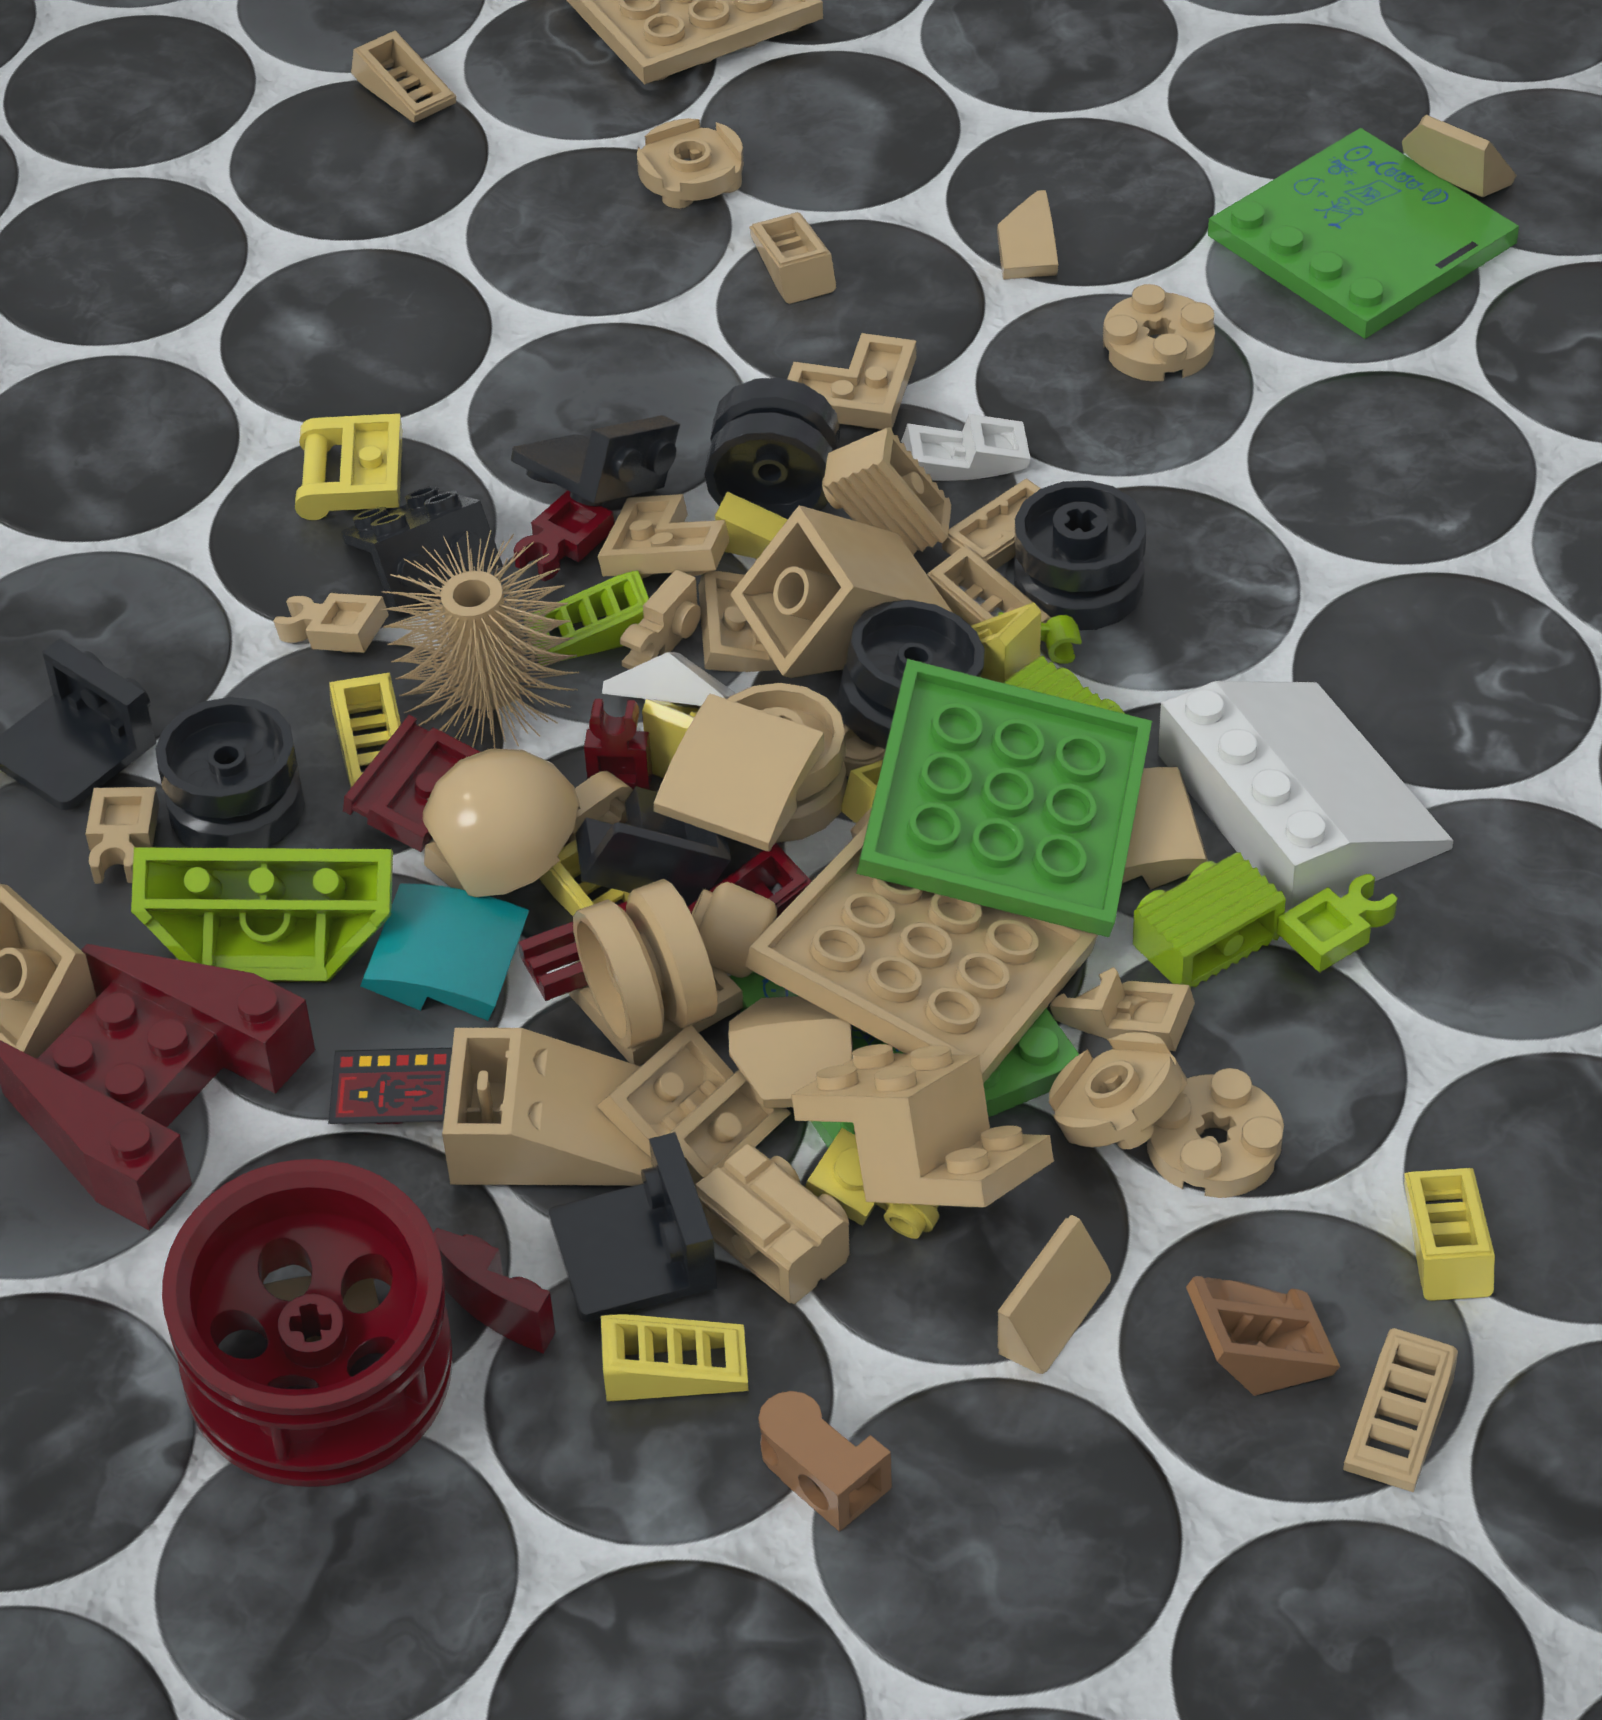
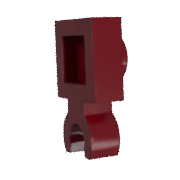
(563, 531)
(617, 747)

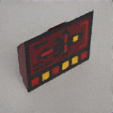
(389, 1085)

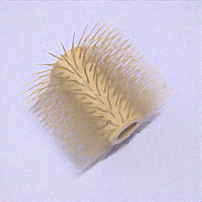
(480, 640)

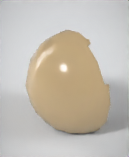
(501, 819)

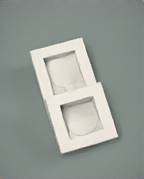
(979, 451)

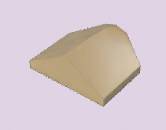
(1458, 157)
(784, 1045)

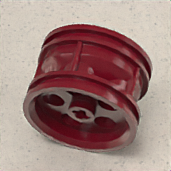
(342, 1230)

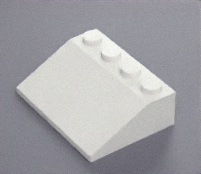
(1295, 786)

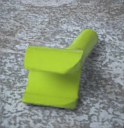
(1058, 636)

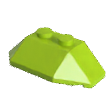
(264, 908)

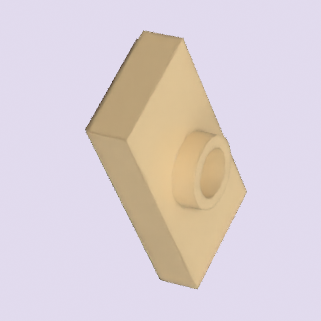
(992, 527)

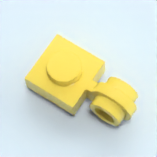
(841, 1178)

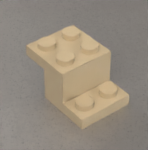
(923, 1127)

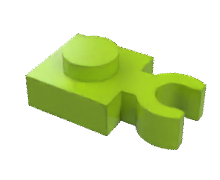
(1334, 927)

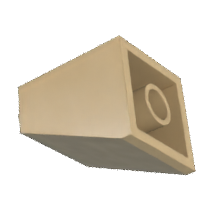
(820, 582)

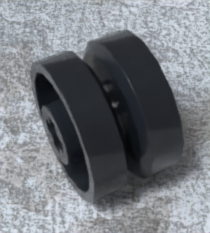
(772, 445)
(1081, 552)
(879, 653)
(230, 774)

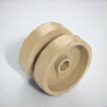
(825, 785)
(645, 963)

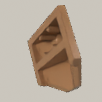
(1262, 1334)

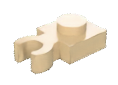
(667, 619)
(339, 624)
(117, 824)

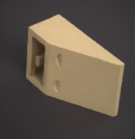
(530, 1115)

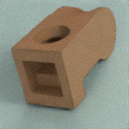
(819, 1461)

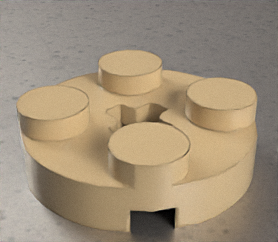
(713, 167)
(1184, 328)
(1117, 1092)
(1225, 1103)

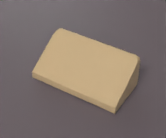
(1052, 1298)

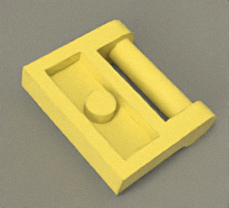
(368, 464)

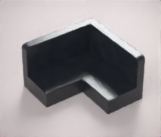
(650, 850)

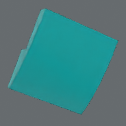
(445, 948)

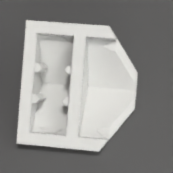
(667, 679)

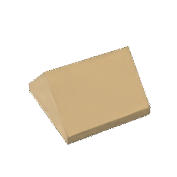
(41, 977)

